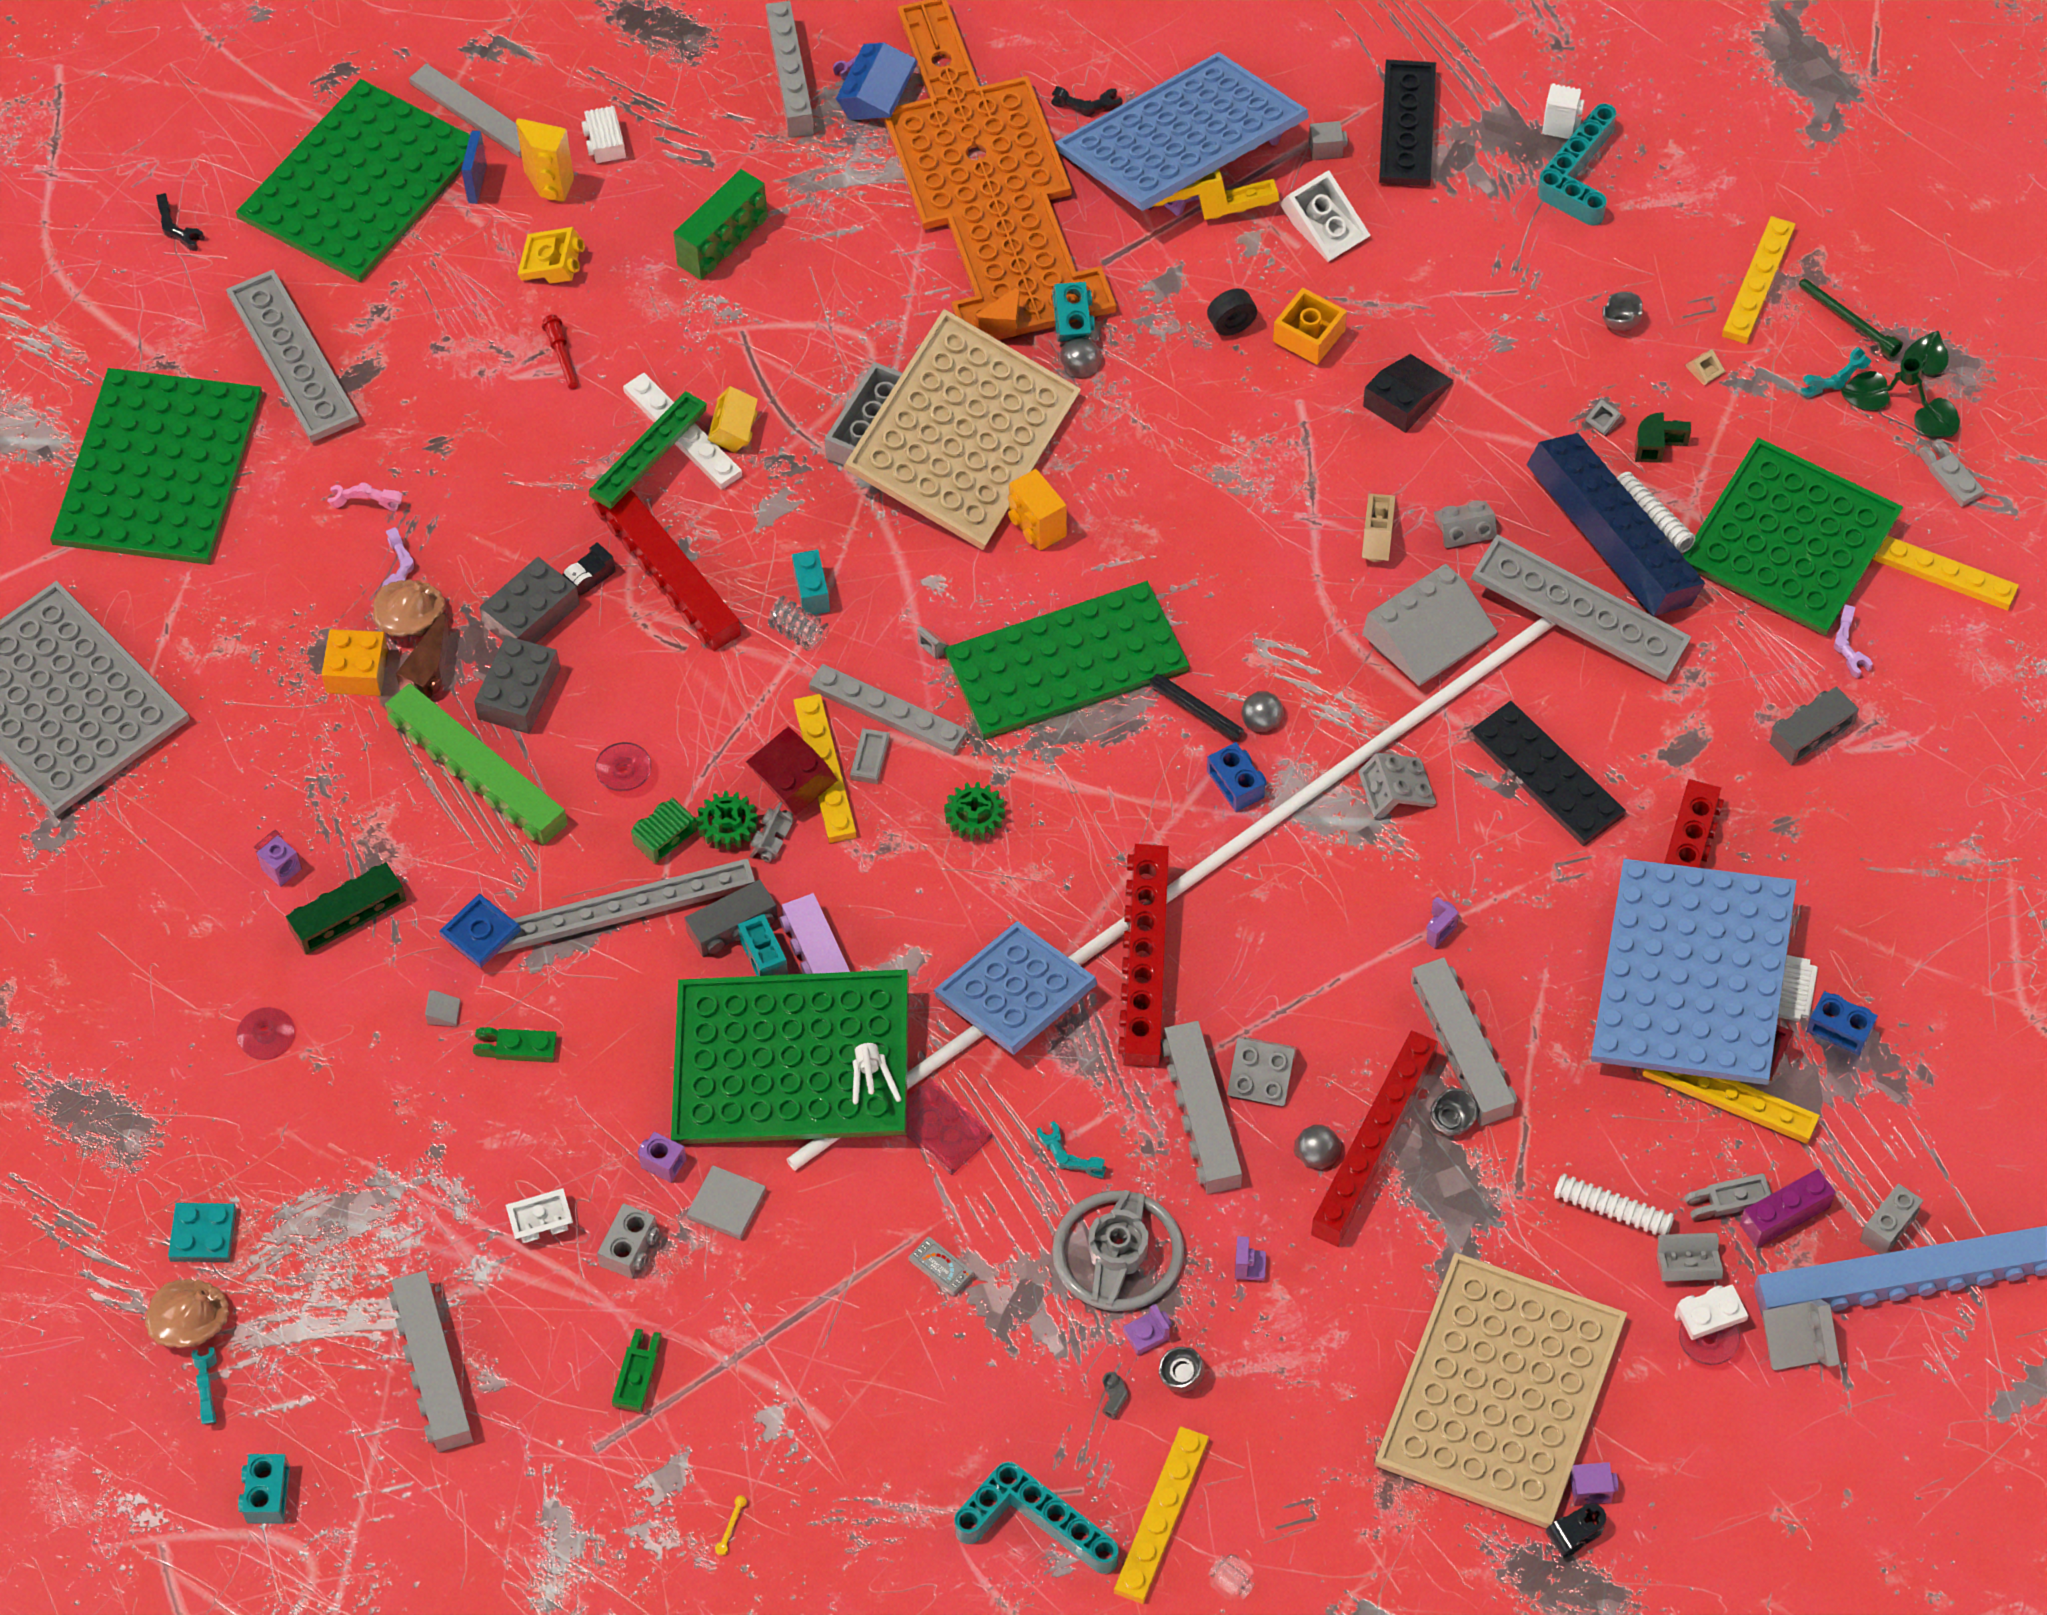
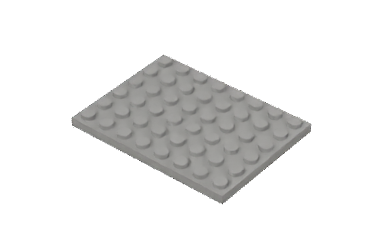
(73, 701)

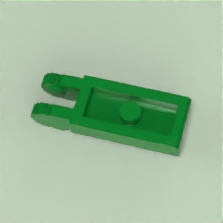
(516, 1044)
(636, 1373)

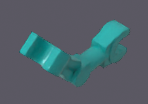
(1837, 381)
(1093, 1166)
(207, 1409)

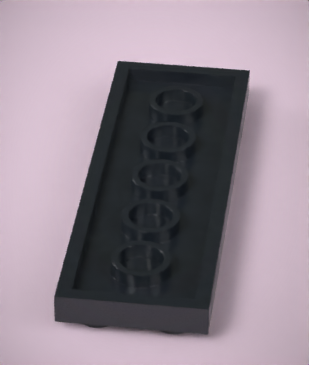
(1407, 122)
(1547, 773)

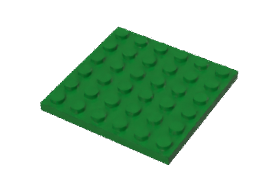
(1792, 535)

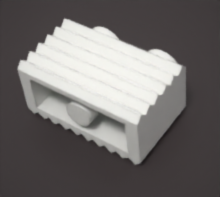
(1562, 111)
(604, 134)

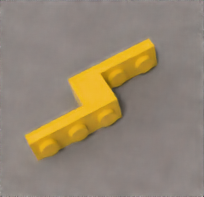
(1218, 202)

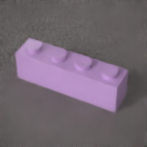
(812, 936)

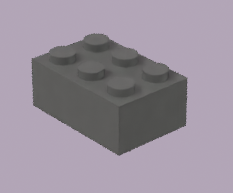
(530, 603)
(517, 684)

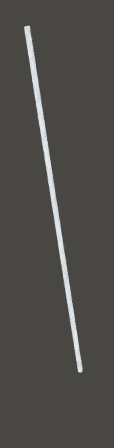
(1235, 845)

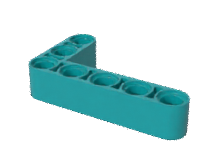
(1557, 180)
(1037, 1512)

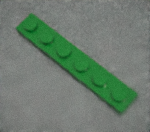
(647, 450)

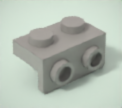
(1466, 523)
(1689, 1257)

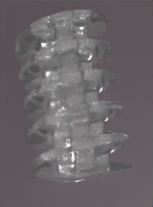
(797, 624)

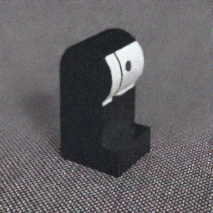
(591, 569)

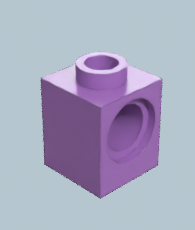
(279, 860)
(665, 1167)
(1593, 1483)

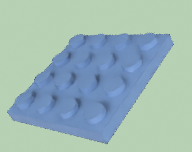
(1015, 987)

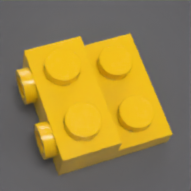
(551, 255)

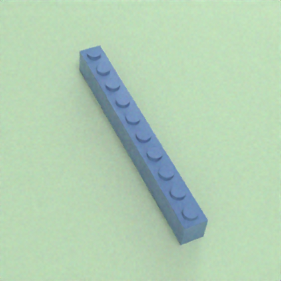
(1909, 1271)

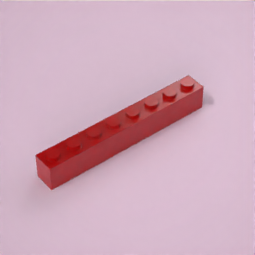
(671, 570)
(1374, 1138)

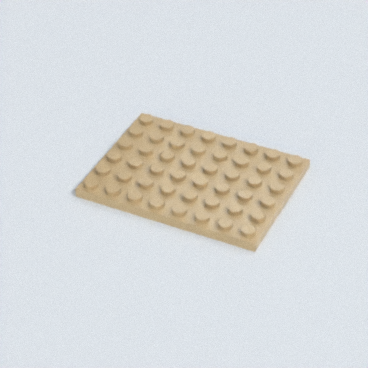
(962, 428)
(1501, 1390)

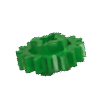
(974, 811)
(727, 820)

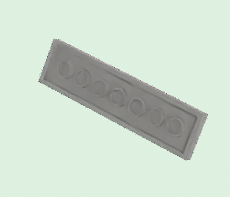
(292, 356)
(1581, 607)

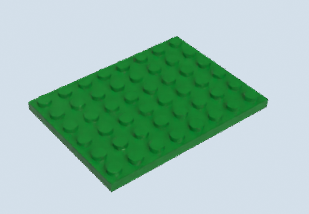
(358, 180)
(157, 466)
(779, 1056)

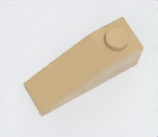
(1378, 527)

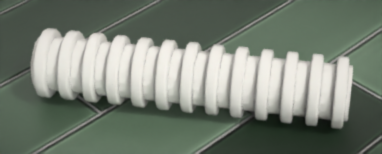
(1661, 516)
(1613, 1205)

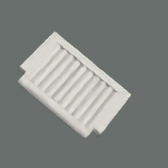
(1797, 988)

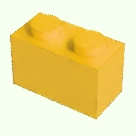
(733, 419)

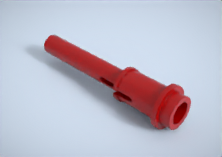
(552, 325)

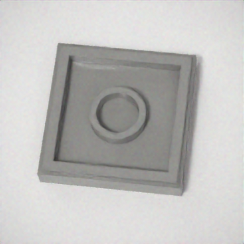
(726, 1202)

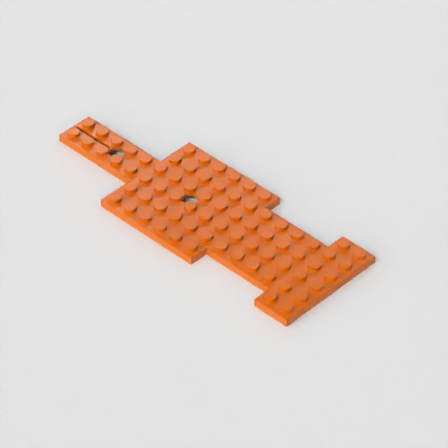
(994, 203)

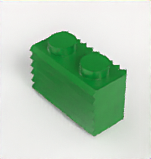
(663, 830)

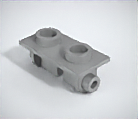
(775, 823)

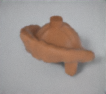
(407, 607)
(186, 1313)

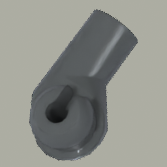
(1116, 1392)

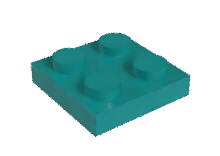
(202, 1232)

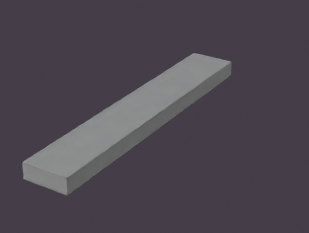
(467, 107)

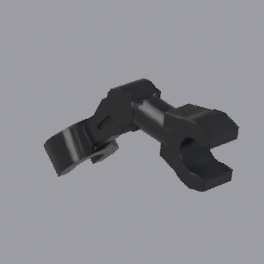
(1062, 98)
(170, 229)

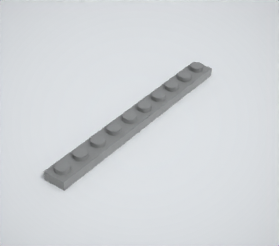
(631, 904)

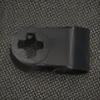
(1572, 1531)

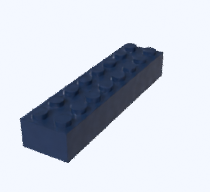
(1615, 524)

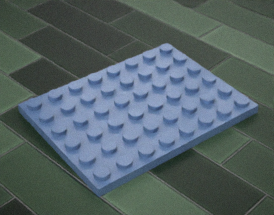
(1181, 130)
(1694, 971)

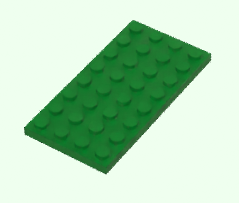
(1065, 659)

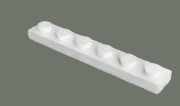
(693, 442)

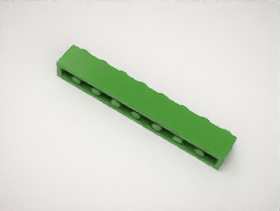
(476, 764)

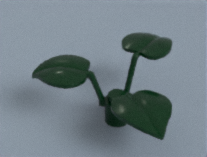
(1927, 356)

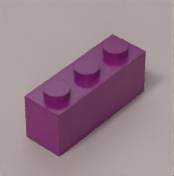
(1787, 1208)

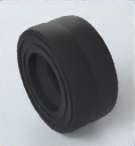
(1232, 312)

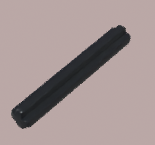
(1197, 707)

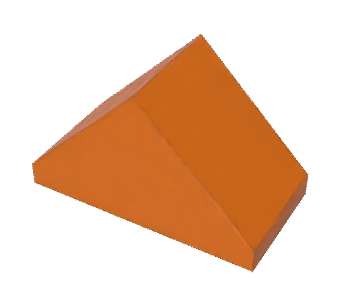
(1000, 316)

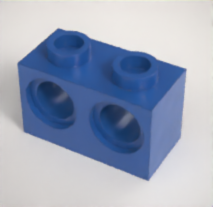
(1231, 779)
(1839, 1029)

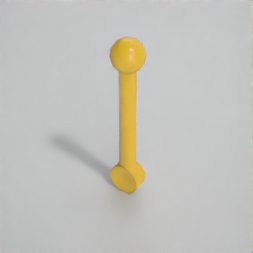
(721, 1548)

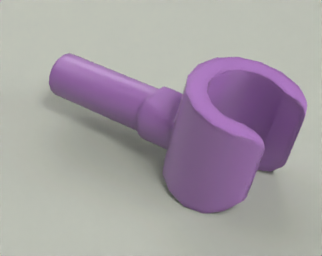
(843, 67)

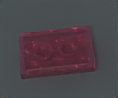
(944, 1127)

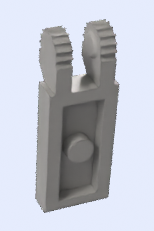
(1951, 473)
(1728, 1196)

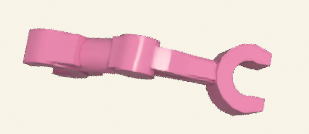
(386, 498)

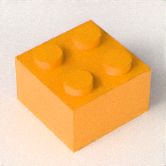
(1309, 326)
(1037, 510)
(355, 662)

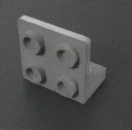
(1395, 780)
(1261, 1070)
(1800, 1335)

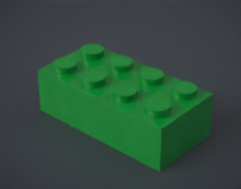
(720, 224)

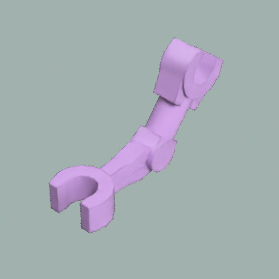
(406, 562)
(1842, 645)

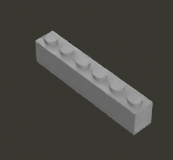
(789, 69)
(1462, 1040)
(1202, 1108)
(431, 1360)

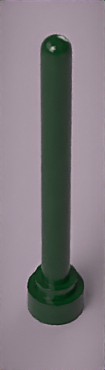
(1889, 345)

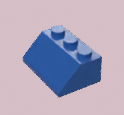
(875, 82)

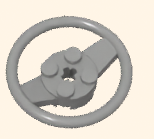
(1116, 1260)

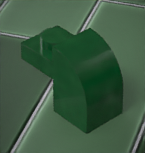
(1656, 433)

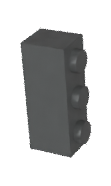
(1813, 725)
(718, 922)

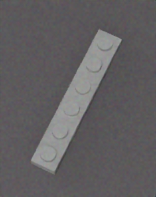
(888, 709)

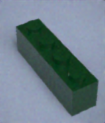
(345, 908)

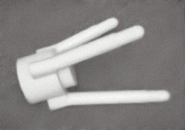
(867, 1062)

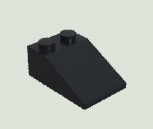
(1405, 391)

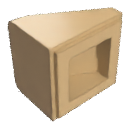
(1705, 367)

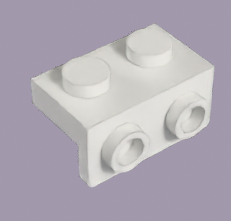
(539, 1214)
(1711, 1311)

